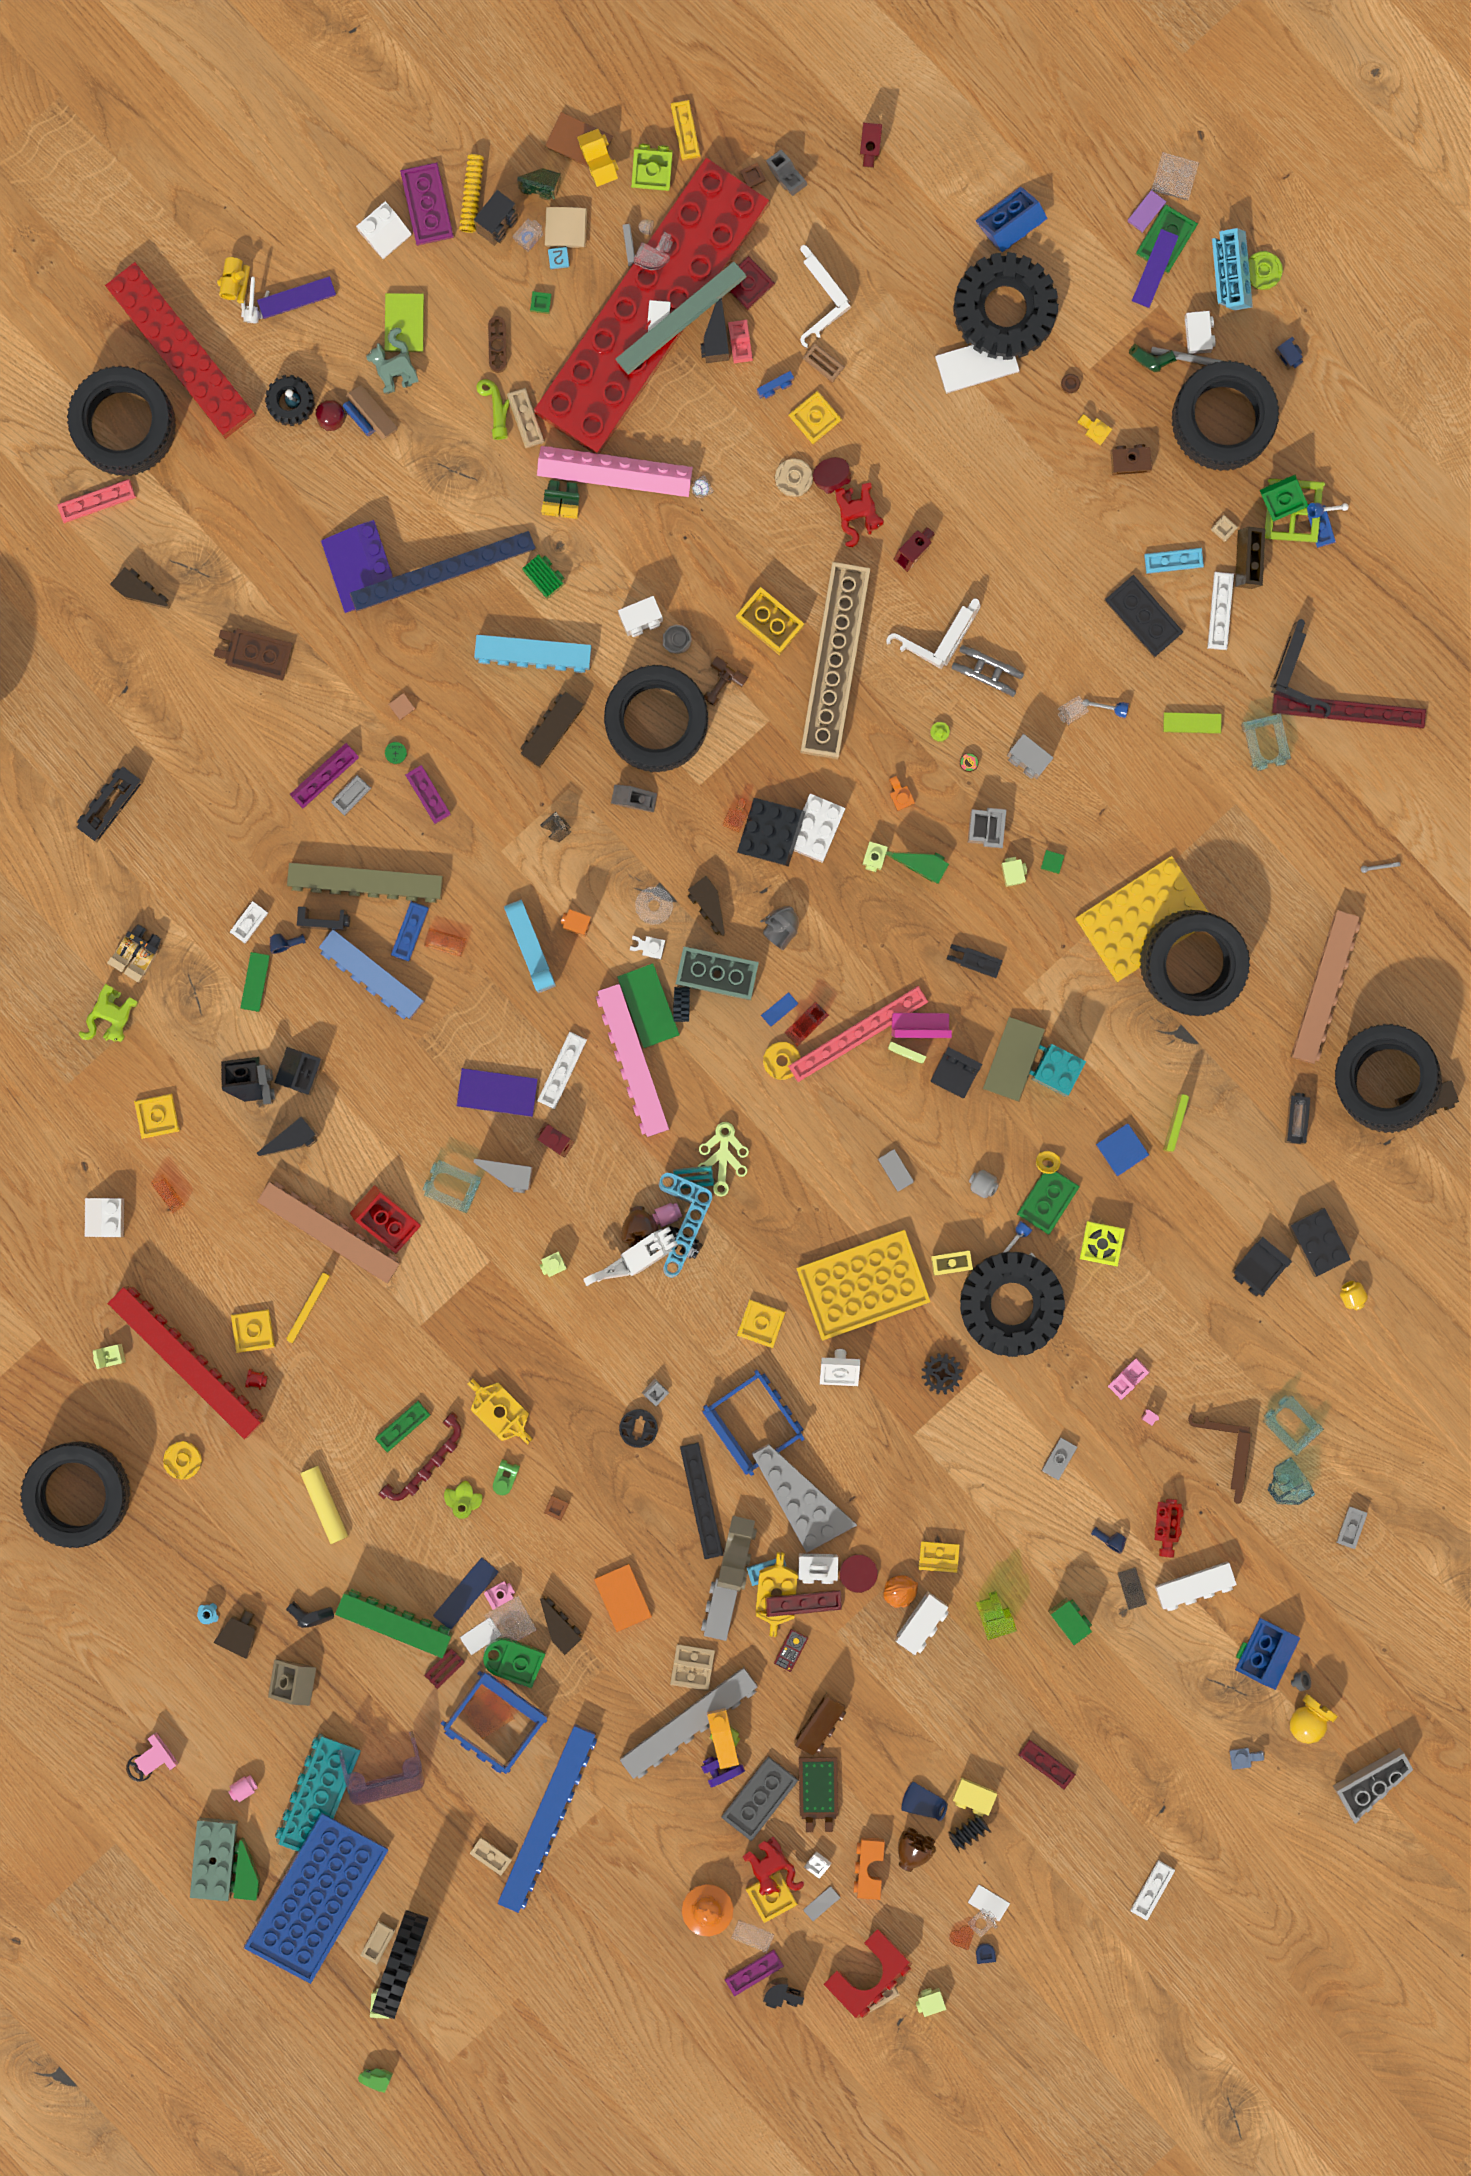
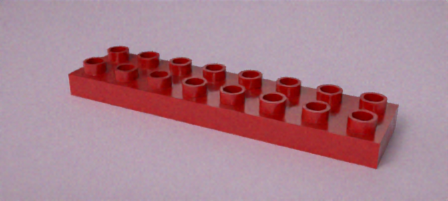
(706, 233)

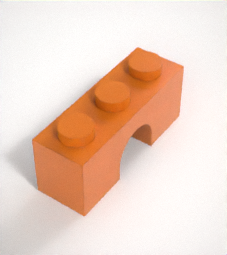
(868, 1886)

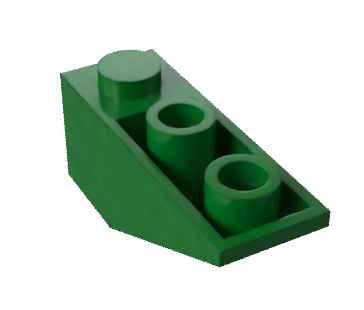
(247, 1877)

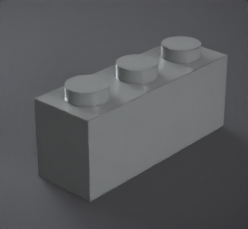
(720, 1612)

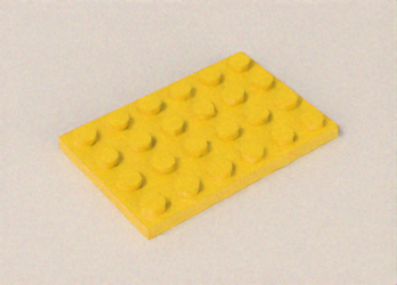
(1126, 917)
(863, 1285)

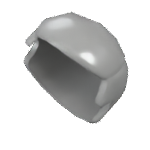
(677, 639)

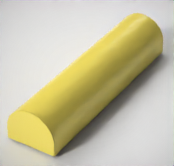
(324, 1504)

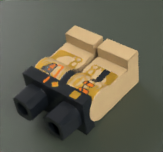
(135, 947)

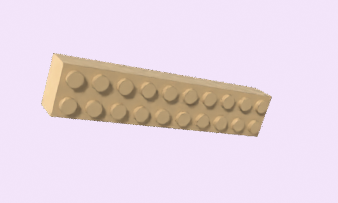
(835, 660)

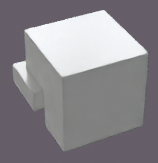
(987, 827)

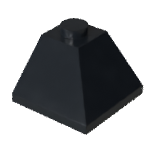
(241, 1078)

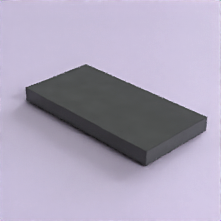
(759, 1798)

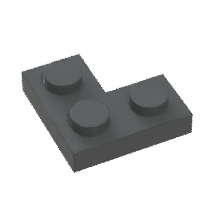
(265, 1076)

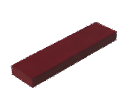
(803, 1603)

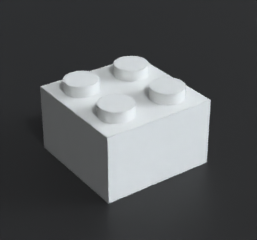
(640, 616)

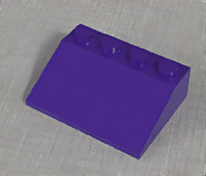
(356, 560)

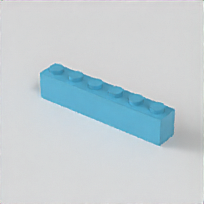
(532, 652)

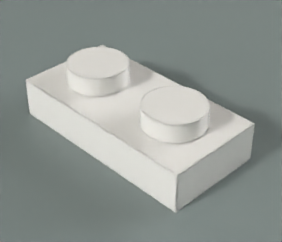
(249, 922)

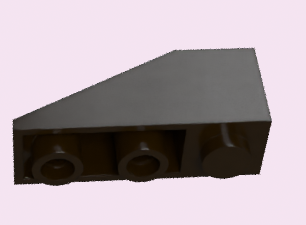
(134, 589)
(707, 898)
(560, 1631)

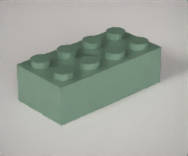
(736, 976)
(217, 1840)

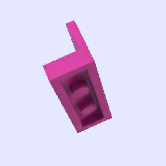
(921, 1025)

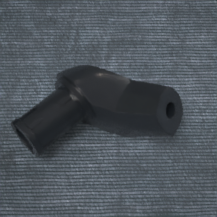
(310, 1619)

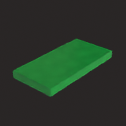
(648, 1005)

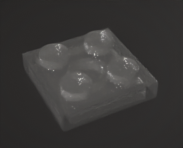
(1175, 176)
(511, 1620)

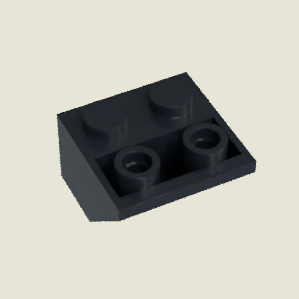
(298, 1071)

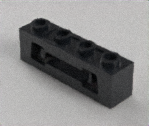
(97, 805)

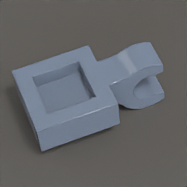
(1242, 1758)

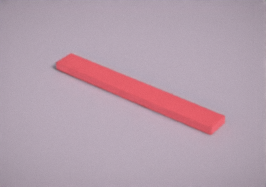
(856, 1034)

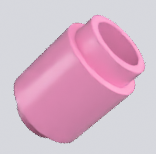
(667, 1214)
(243, 1788)

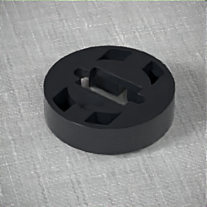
(629, 1426)

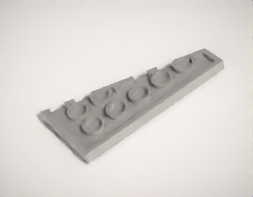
(805, 1506)

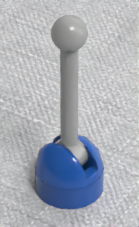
(1120, 708)

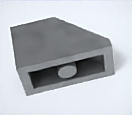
(634, 798)

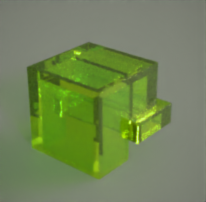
(994, 1619)

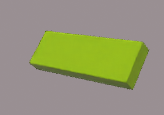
(1192, 723)

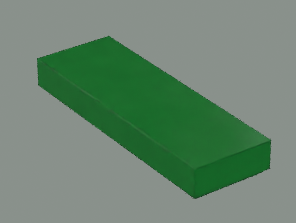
(255, 982)
(402, 1426)

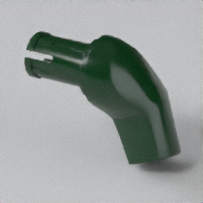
(1150, 361)

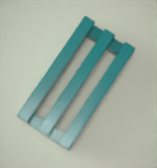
(710, 1182)

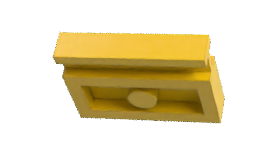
(939, 1556)

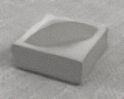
(655, 1392)

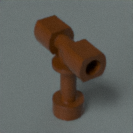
(726, 675)

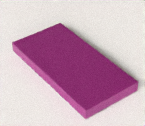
(427, 204)

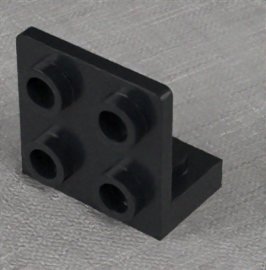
(955, 1072)

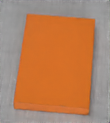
(622, 1597)

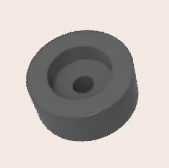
(1301, 1681)

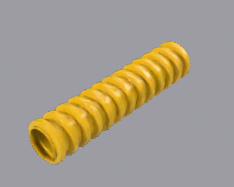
(471, 192)

